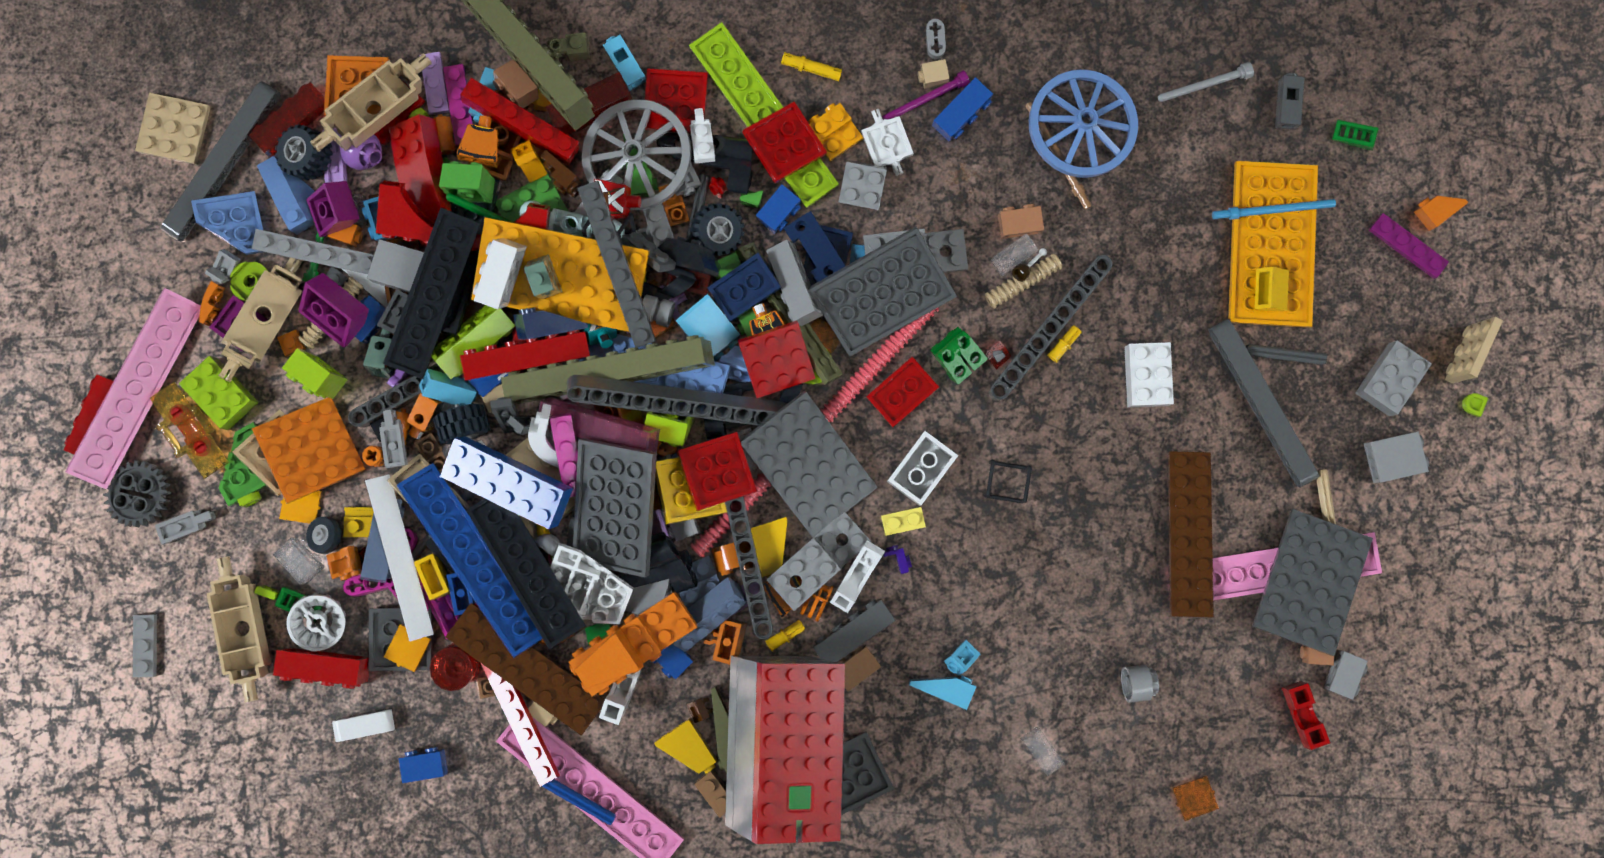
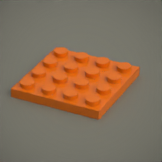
(308, 450)

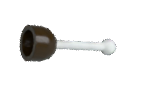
(1022, 271)

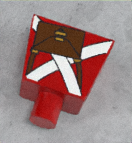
(619, 198)

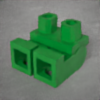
(958, 353)

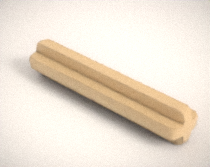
(1325, 496)

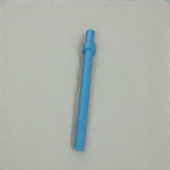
(1234, 213)

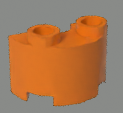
(726, 557)
(344, 563)

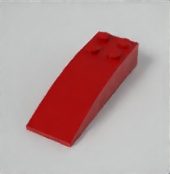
(419, 163)

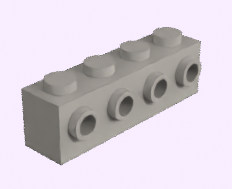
(794, 282)

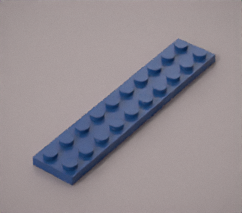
(469, 557)

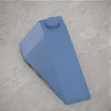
(288, 195)

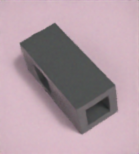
(1289, 101)

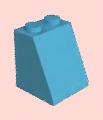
(709, 322)

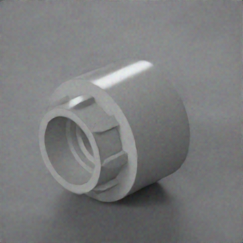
(1139, 683)

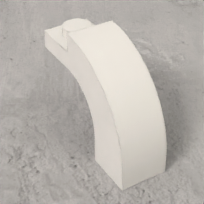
(541, 437)
(857, 576)
(619, 698)

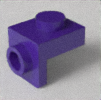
(902, 560)

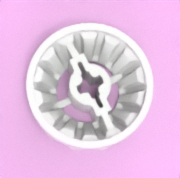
(328, 635)

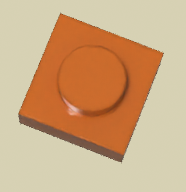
(290, 342)

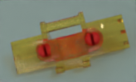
(193, 425)

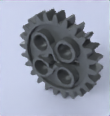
(132, 513)

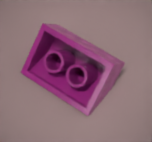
(332, 309)

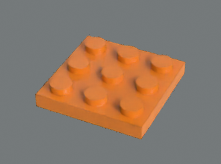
(345, 73)

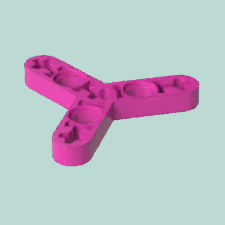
(359, 591)

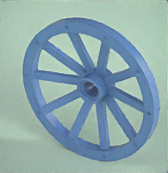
(1082, 127)

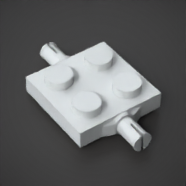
(887, 142)

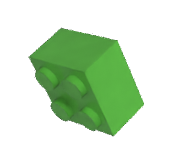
(467, 181)

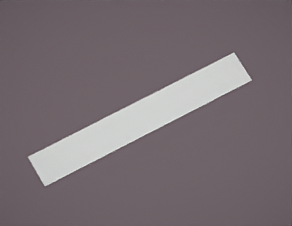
(399, 558)

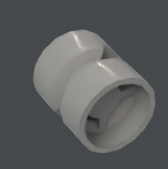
(659, 311)

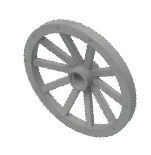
(640, 157)

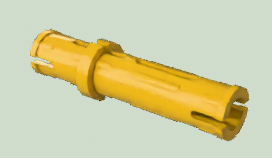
(811, 66)

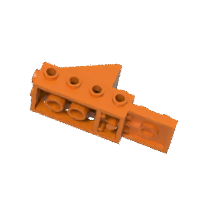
(631, 644)

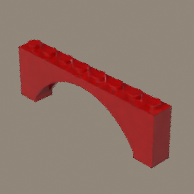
(402, 218)

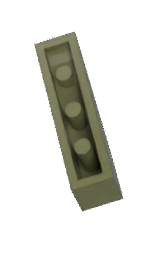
(721, 719)

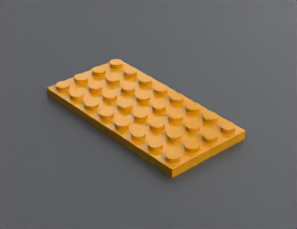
(1273, 240)
(579, 267)

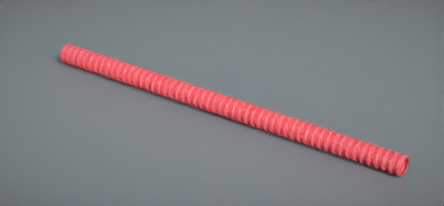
(830, 411)

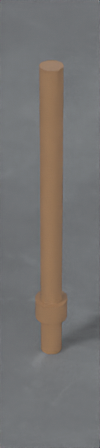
(1078, 189)

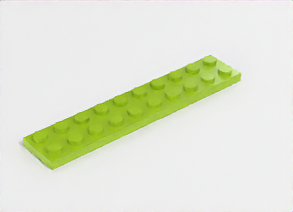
(753, 102)

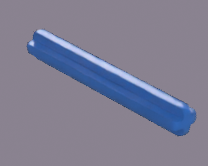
(580, 801)

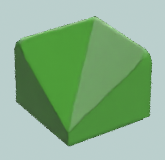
(753, 199)

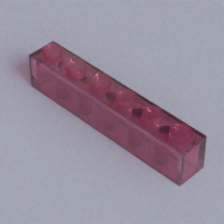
(605, 427)

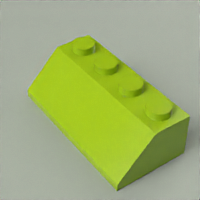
(478, 331)

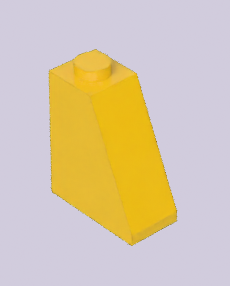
(770, 545)
(688, 747)

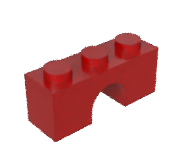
(1300, 703)

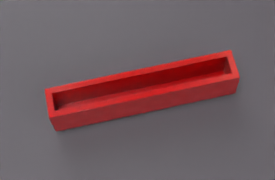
(519, 121)
(523, 356)

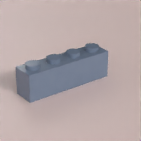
(375, 563)
(712, 611)

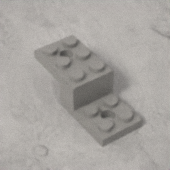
(935, 240)
(818, 561)

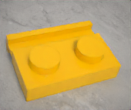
(357, 521)

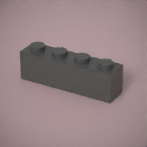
(855, 632)

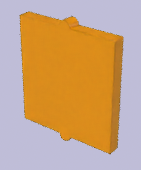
(301, 510)
(404, 652)

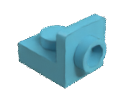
(962, 658)

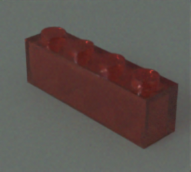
(299, 109)

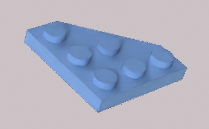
(230, 218)

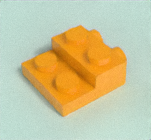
(835, 130)

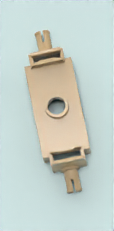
(380, 88)
(256, 336)
(227, 611)

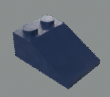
(537, 324)

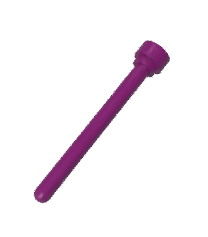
(960, 80)

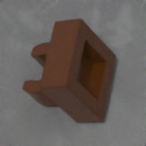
(698, 710)

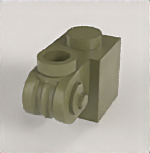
(573, 45)

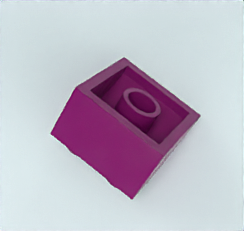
(332, 208)

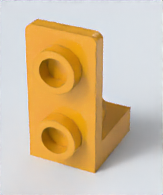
(529, 161)

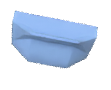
(738, 368)

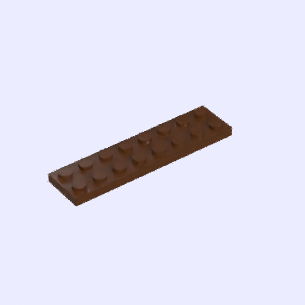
(1190, 534)
(528, 672)

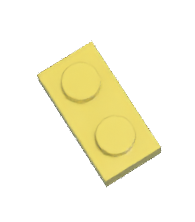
(903, 521)

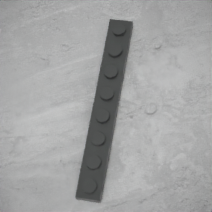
(616, 264)

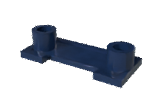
(816, 245)

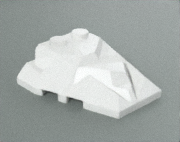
(590, 586)

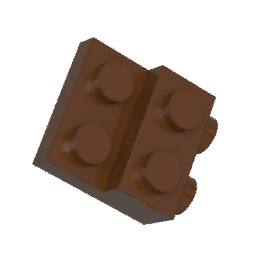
(564, 180)

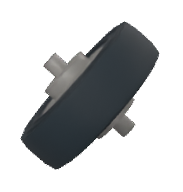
(323, 535)

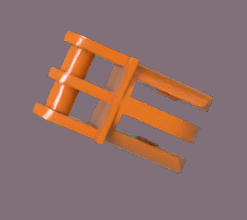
(817, 597)

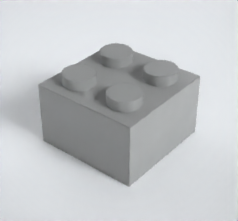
(862, 184)

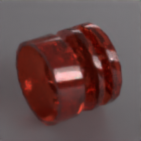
(449, 675)

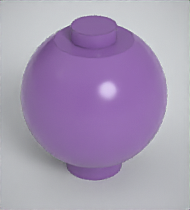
(364, 156)

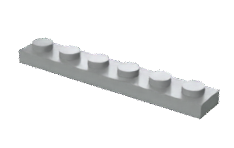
(312, 251)

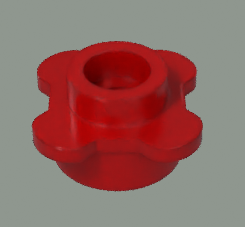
(717, 186)

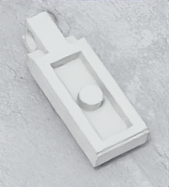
(702, 138)

